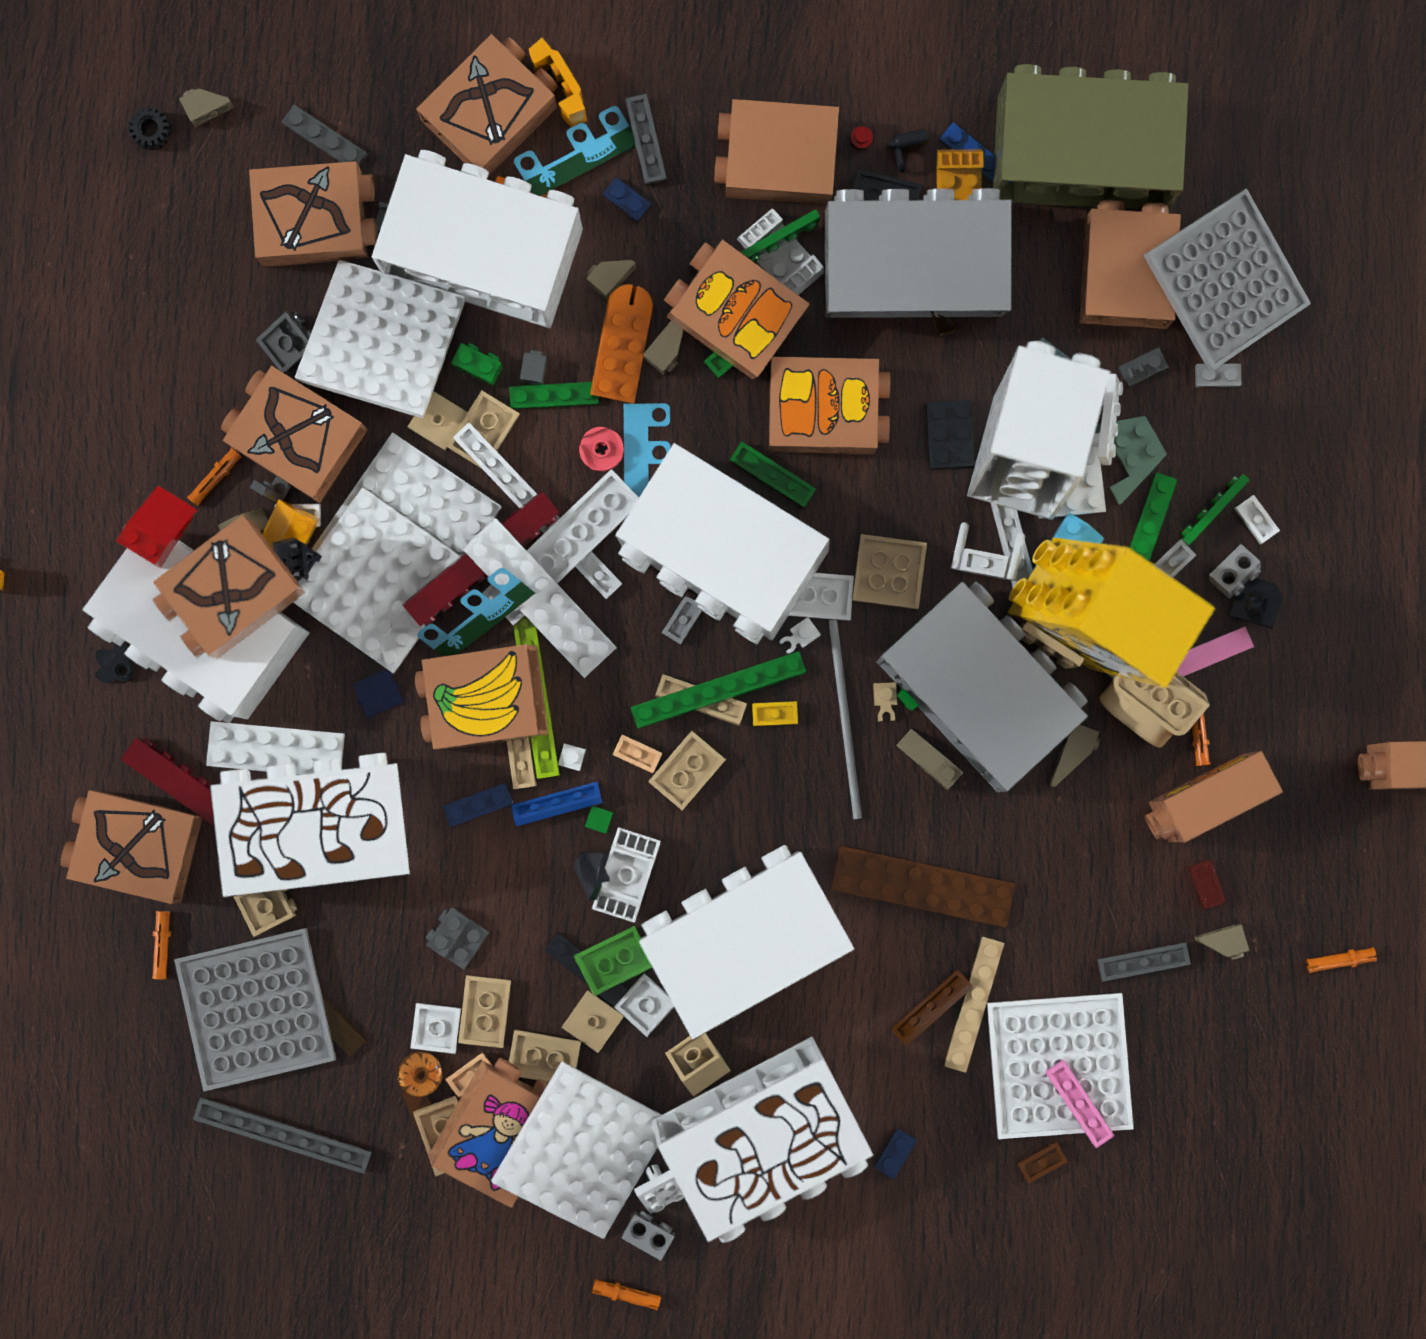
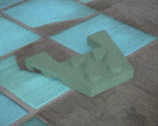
(1138, 453)

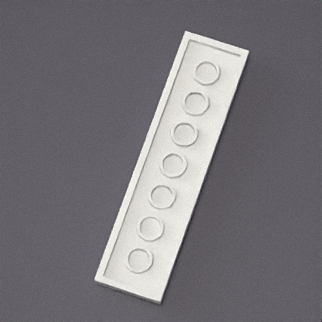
(579, 531)
(550, 607)

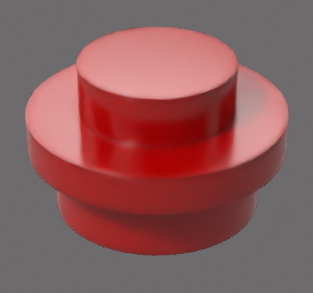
(861, 137)

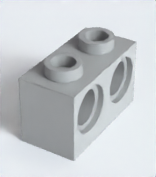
(1230, 568)
(645, 1240)

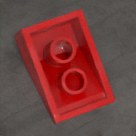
(157, 526)

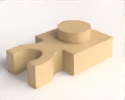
(885, 696)

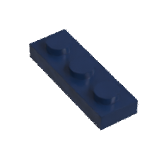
(478, 804)

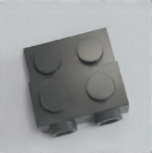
(285, 340)
(456, 937)

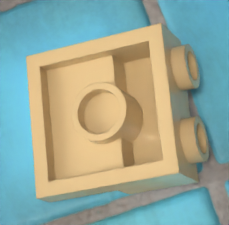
(265, 909)

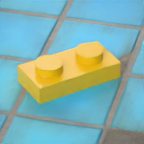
(775, 713)

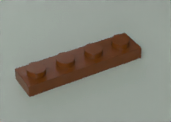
(932, 1007)

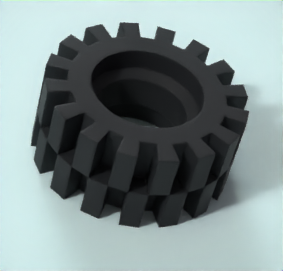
(149, 115)

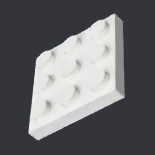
(1089, 493)

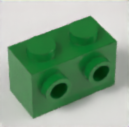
(480, 366)

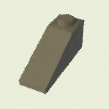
(665, 349)
(1076, 748)
(929, 759)

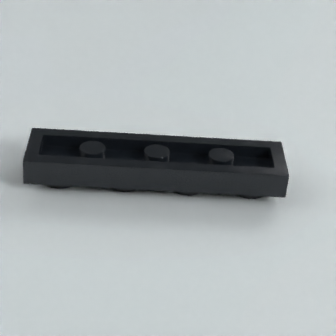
(564, 952)

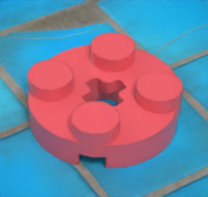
(612, 455)

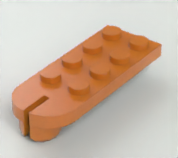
(622, 344)

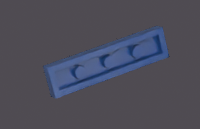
(958, 139)
(556, 803)

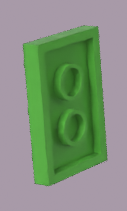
(613, 961)

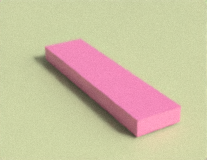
(1215, 651)
(1079, 1103)

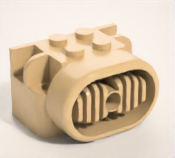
(1153, 710)

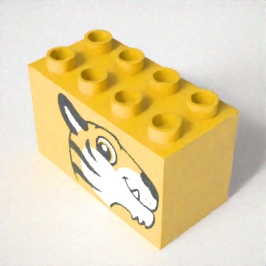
(1110, 609)

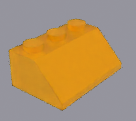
(289, 522)

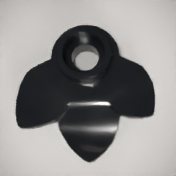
(112, 662)

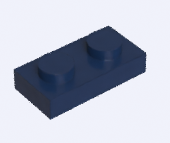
(626, 199)
(895, 1153)

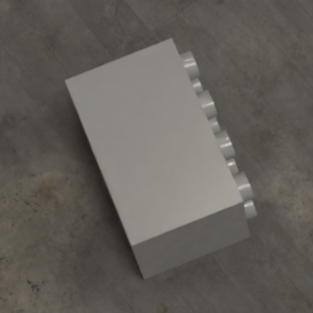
(917, 255)
(984, 686)

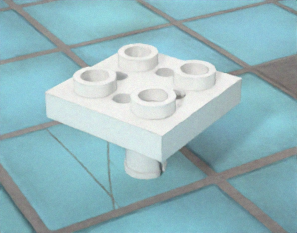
(659, 1191)

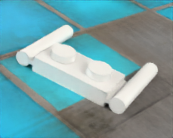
(986, 563)

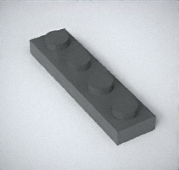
(322, 136)
(645, 139)
(1143, 961)

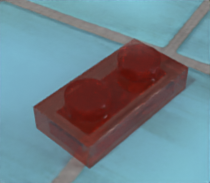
(1206, 884)

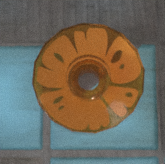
(410, 1068)

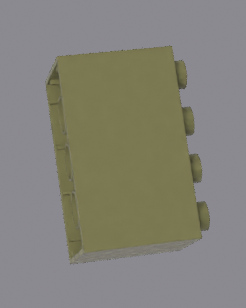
(1090, 138)

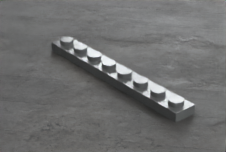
(282, 1135)

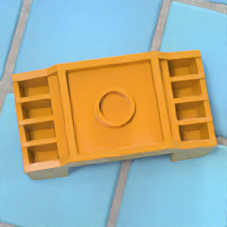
(572, 107)
(959, 171)

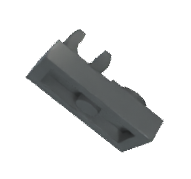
(1143, 367)

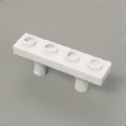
(1109, 427)

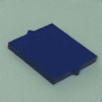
(378, 693)

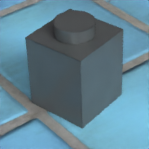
(533, 368)

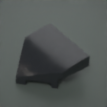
(296, 557)
(591, 872)

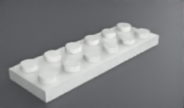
(826, 598)
(262, 746)

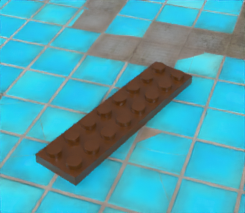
(923, 886)

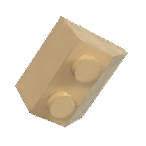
(697, 1063)

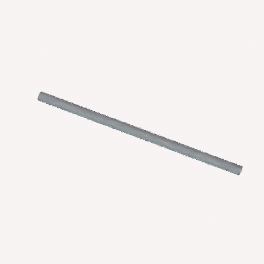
(845, 719)

